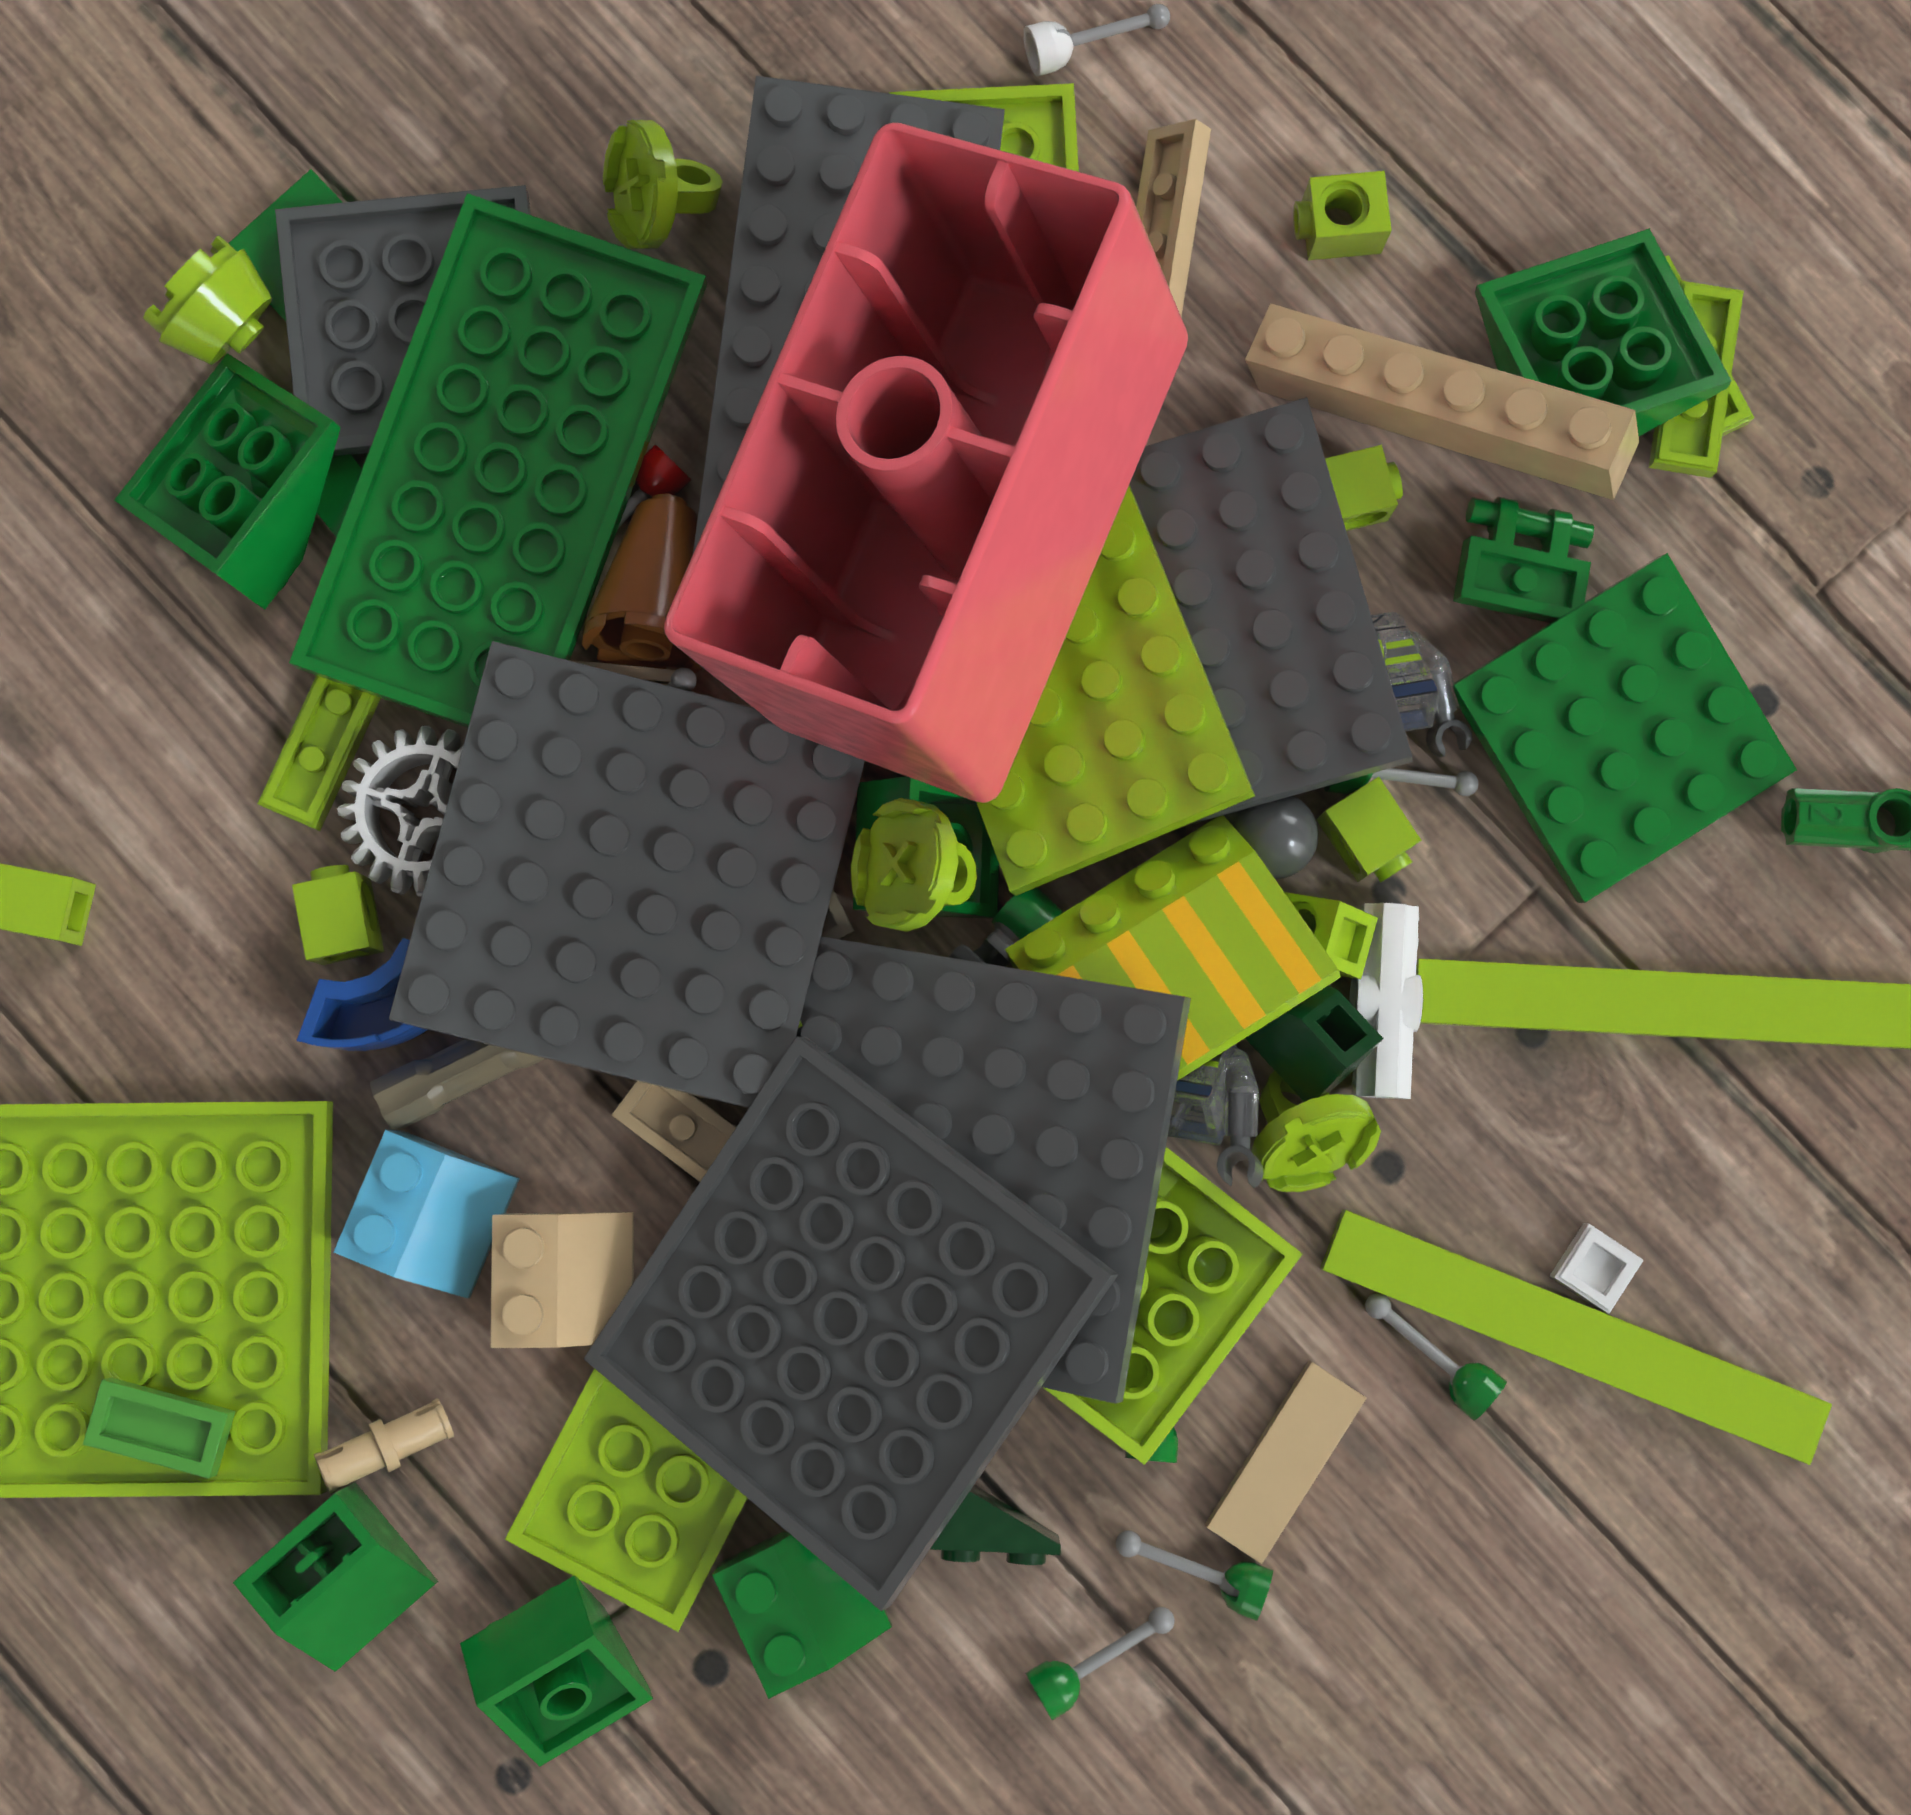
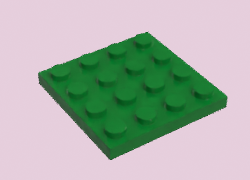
(1622, 728)

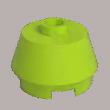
(212, 304)

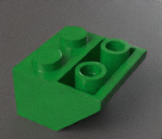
(336, 1579)

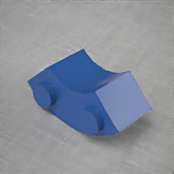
(357, 1011)

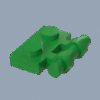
(1518, 578)

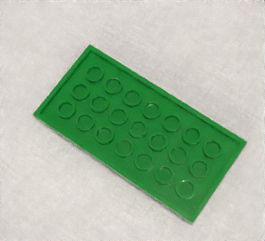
(499, 459)

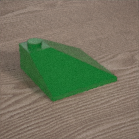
(1605, 328)
(238, 479)

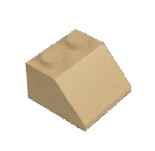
(558, 1276)

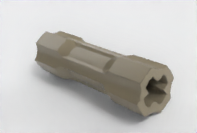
(431, 1083)

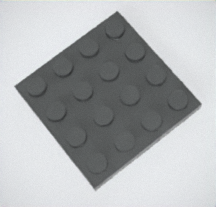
(356, 294)

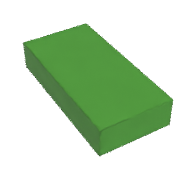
(159, 1427)

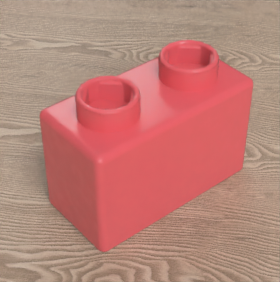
(935, 460)

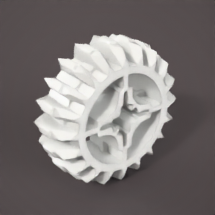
(375, 794)

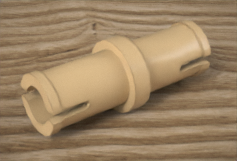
(384, 1445)

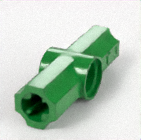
(1846, 819)

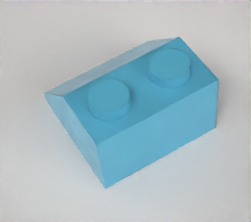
(425, 1214)

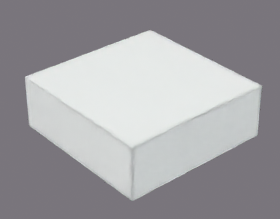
(1596, 1268)

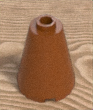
(641, 585)

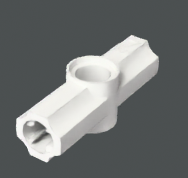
(1390, 1001)

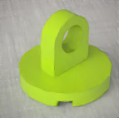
(652, 185)
(910, 866)
(1311, 1138)

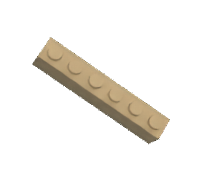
(1445, 401)

